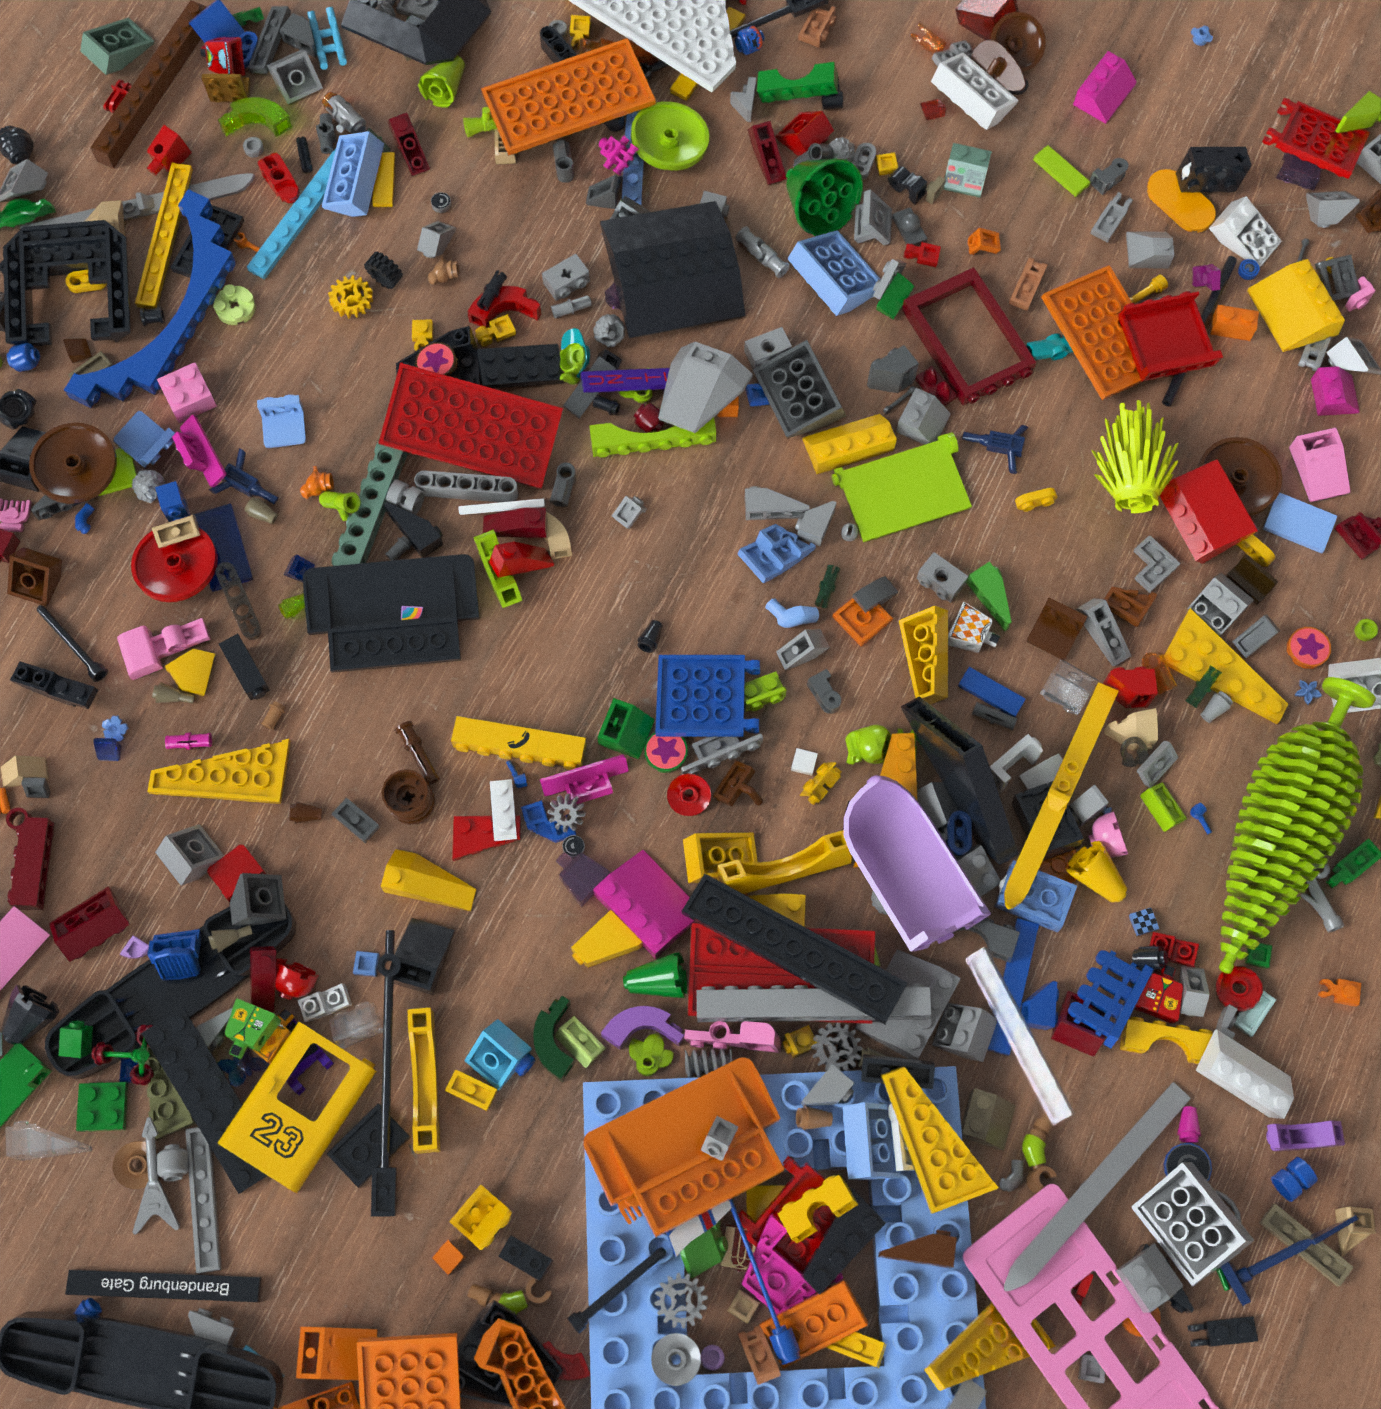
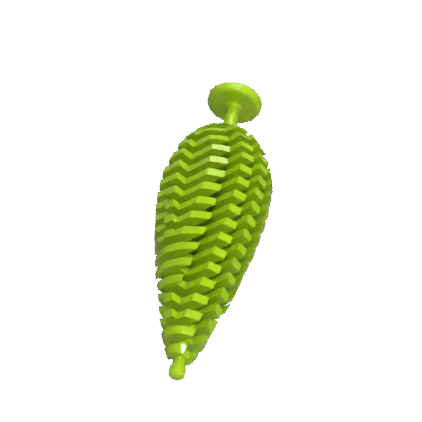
(1291, 820)

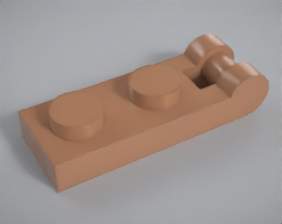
(1028, 284)
(759, 1355)

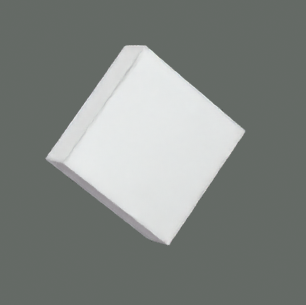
(804, 761)

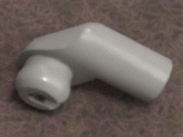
(1014, 1179)

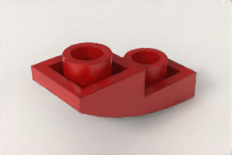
(1178, 950)

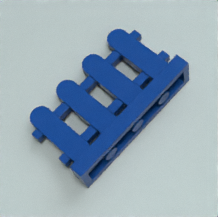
(1104, 1003)

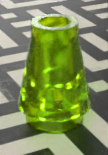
(292, 606)

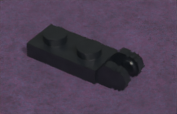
(1225, 1332)

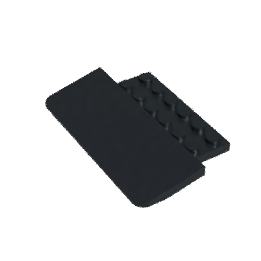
(364, 604)

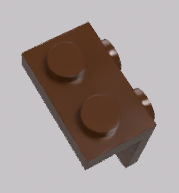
(1370, 213)

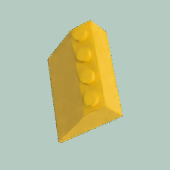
(1296, 306)

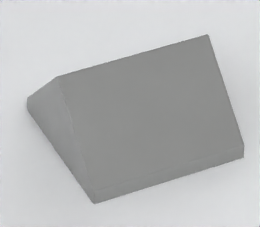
(937, 803)

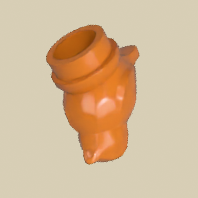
(317, 483)

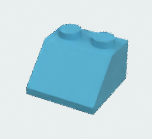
(497, 1054)

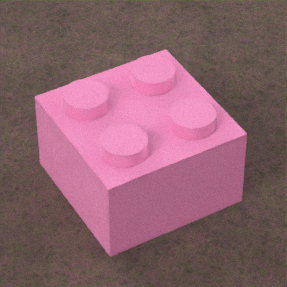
(186, 392)

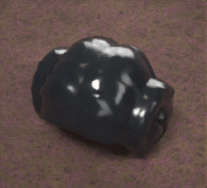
(15, 144)
(16, 408)

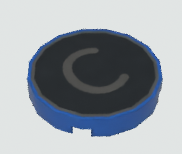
(1188, 1153)

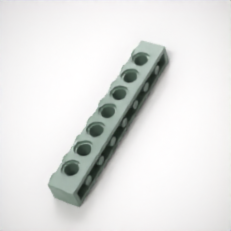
(375, 507)

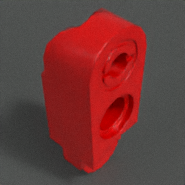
(286, 186)

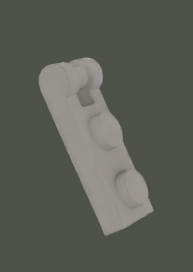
(1317, 350)

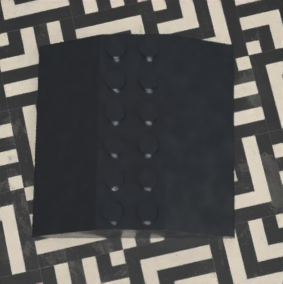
(674, 269)

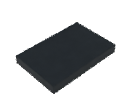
(360, 1147)

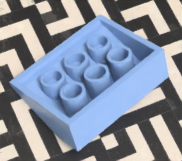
(834, 271)

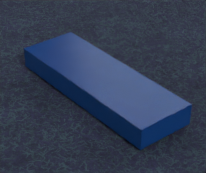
(991, 692)

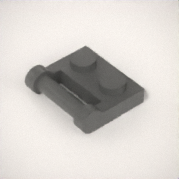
(1343, 276)

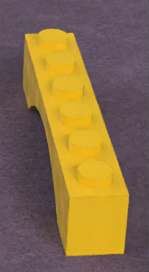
(824, 854)
(424, 1072)

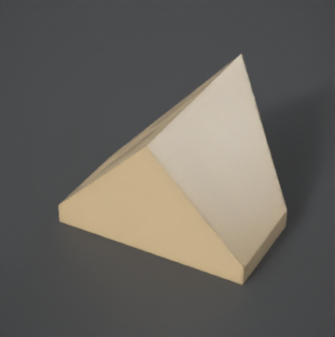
(1357, 1231)

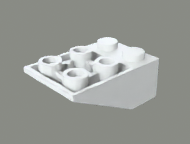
(1245, 231)

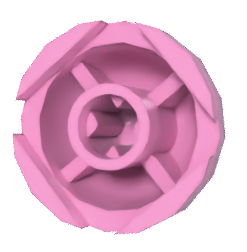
(1109, 834)

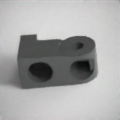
(1109, 177)
(823, 692)

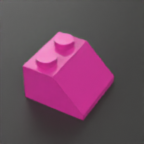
(1334, 392)

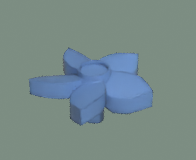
(1308, 691)

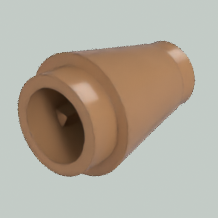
(812, 1118)

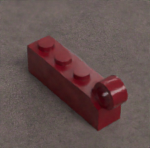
(31, 860)

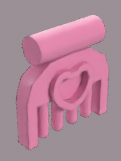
(11, 518)

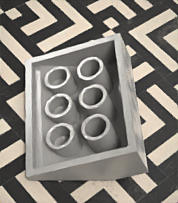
(911, 1036)
(1192, 1223)

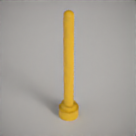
(1157, 284)

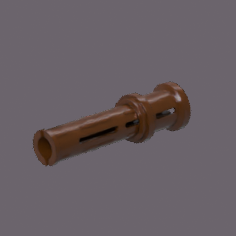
(413, 744)

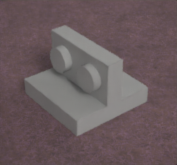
(873, 219)

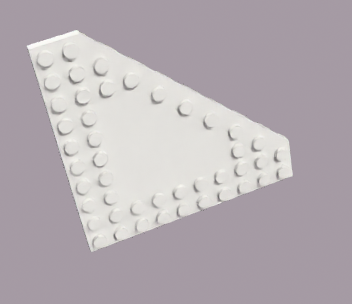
(682, 33)

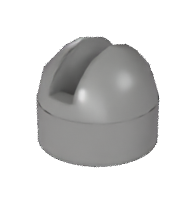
(854, 534)

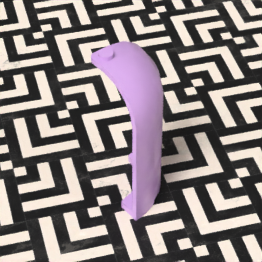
(909, 865)

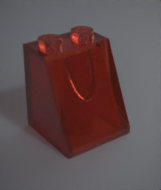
(982, 15)

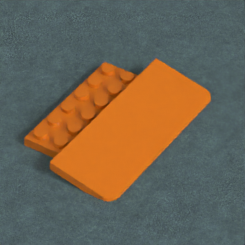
(659, 1145)

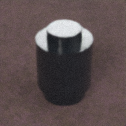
(1152, 956)

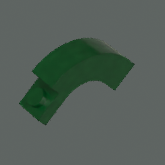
(550, 1056)

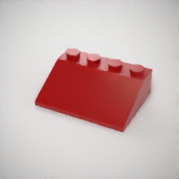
(1207, 511)

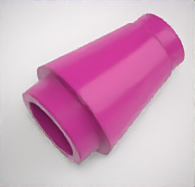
(1189, 1125)

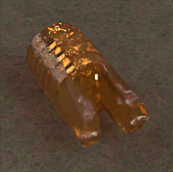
(930, 40)

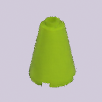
(442, 82)

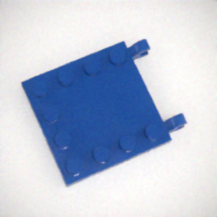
(703, 696)

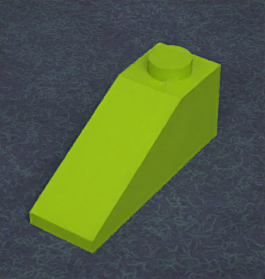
(1362, 114)

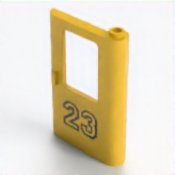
(280, 1138)

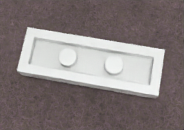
(503, 810)

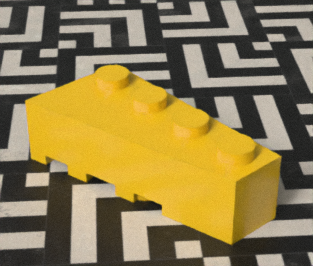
(927, 652)

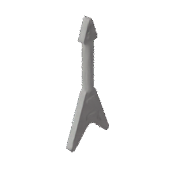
(154, 1196)

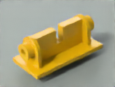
(825, 775)

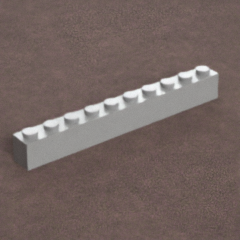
(798, 1005)

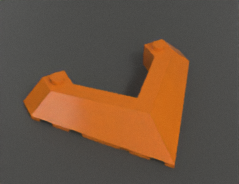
(510, 1354)

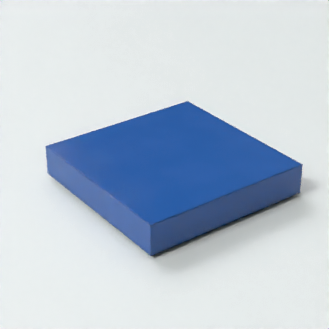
(216, 22)

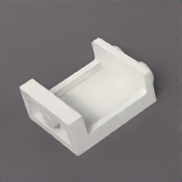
(1027, 747)

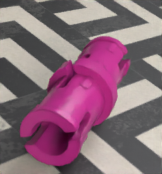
(203, 740)

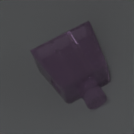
(580, 876)

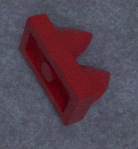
(934, 384)

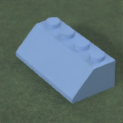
(353, 174)

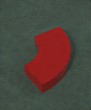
(573, 1365)

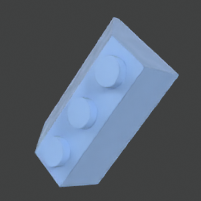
(869, 1142)

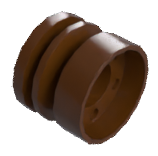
(401, 787)

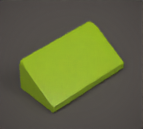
(1163, 806)

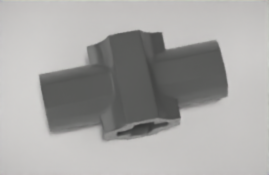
(326, 133)

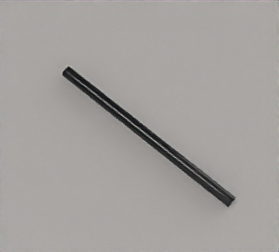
(1206, 317)

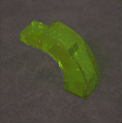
(255, 111)

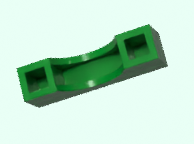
(819, 82)

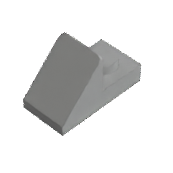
(744, 101)

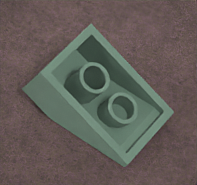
(115, 45)

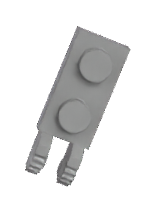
(1111, 218)

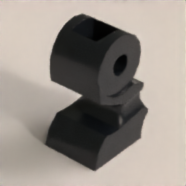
(903, 179)

